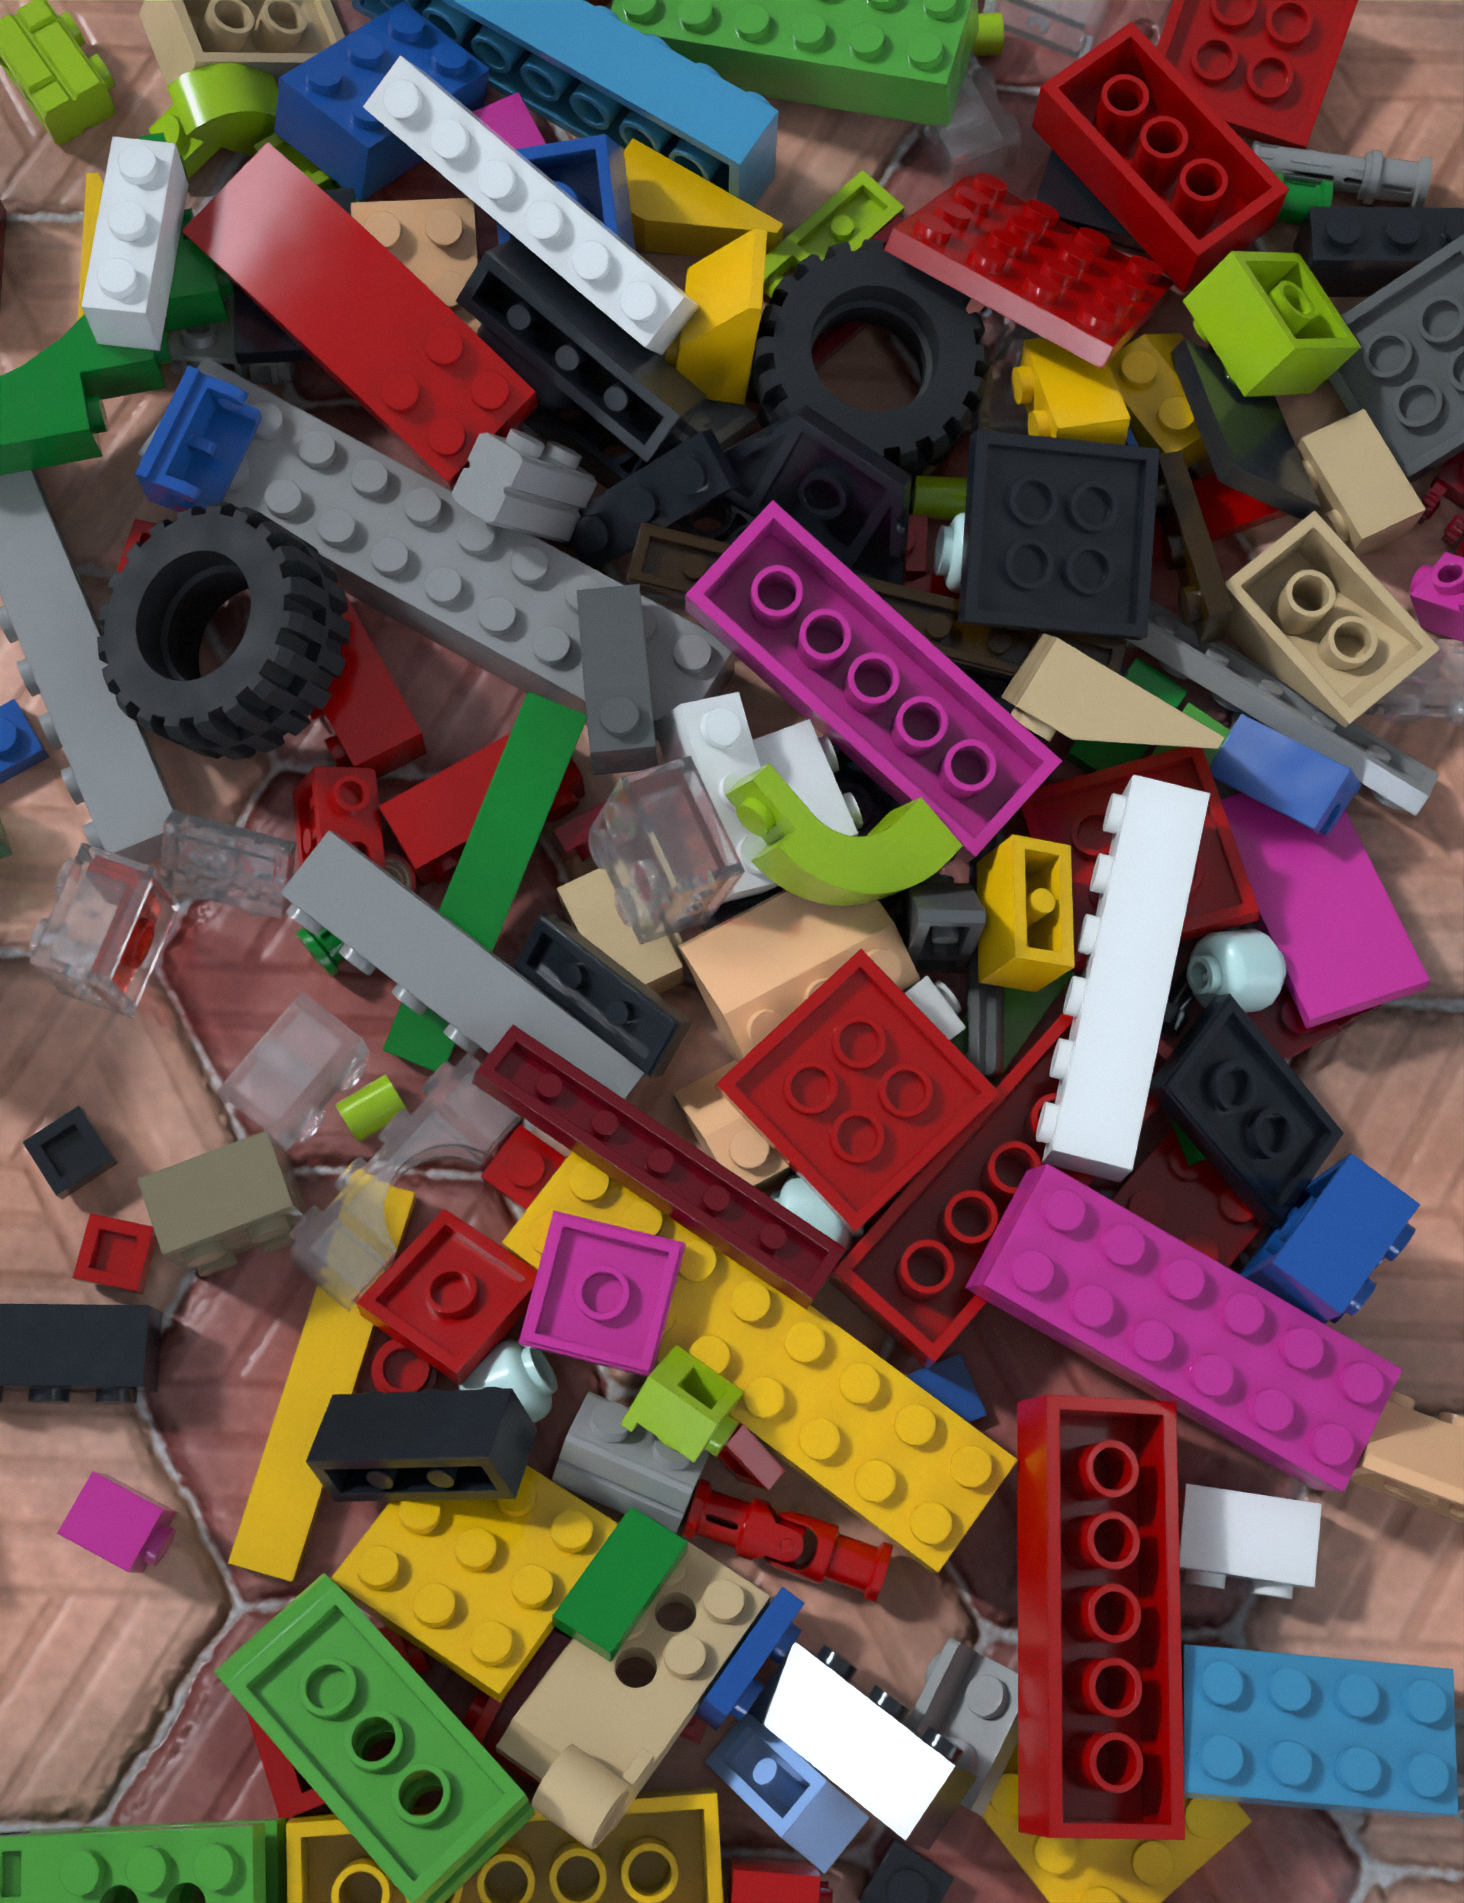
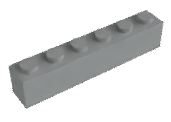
(438, 962)

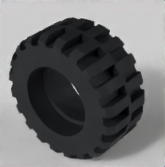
(897, 297)
(171, 595)

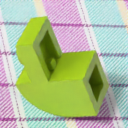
(218, 108)

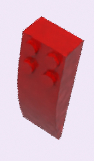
(360, 314)

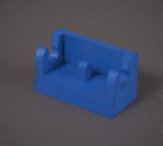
(198, 443)
(1285, 775)

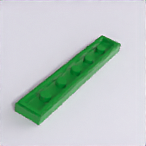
(497, 852)

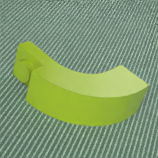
(832, 866)

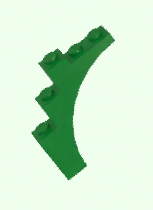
(56, 399)

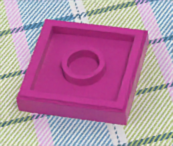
(602, 1294)

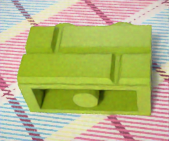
(53, 72)

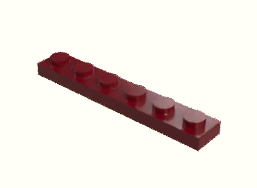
(659, 1166)

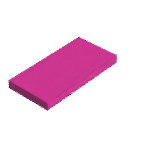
(1324, 913)

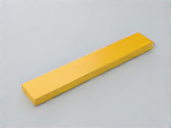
(326, 1363)

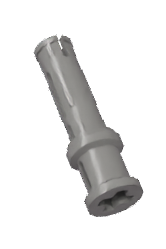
(1366, 176)

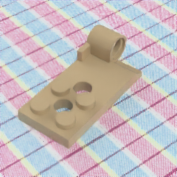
(601, 1740)

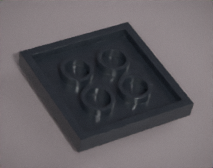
(1058, 535)

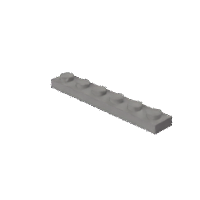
(1250, 688)

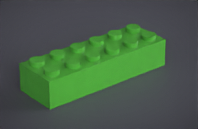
(835, 54)

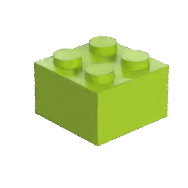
(1270, 323)

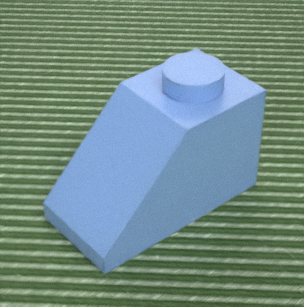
(787, 1792)

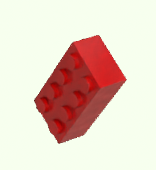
(1158, 156)

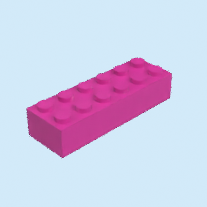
(869, 679)
(1184, 1329)

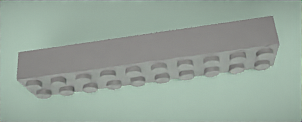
(444, 570)

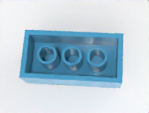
(1318, 1732)

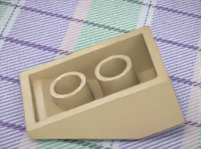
(249, 32)
(1324, 622)
(1089, 702)

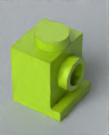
(686, 1406)

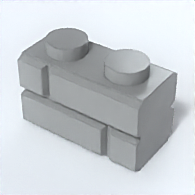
(523, 486)
(625, 1466)

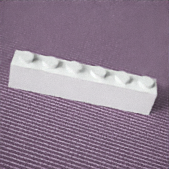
(531, 206)
(1124, 980)

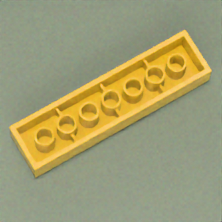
(805, 1381)

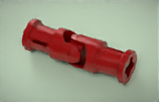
(759, 1532)

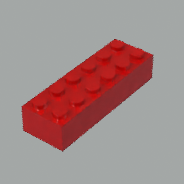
(925, 1247)
(1099, 1619)

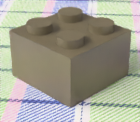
(224, 1204)

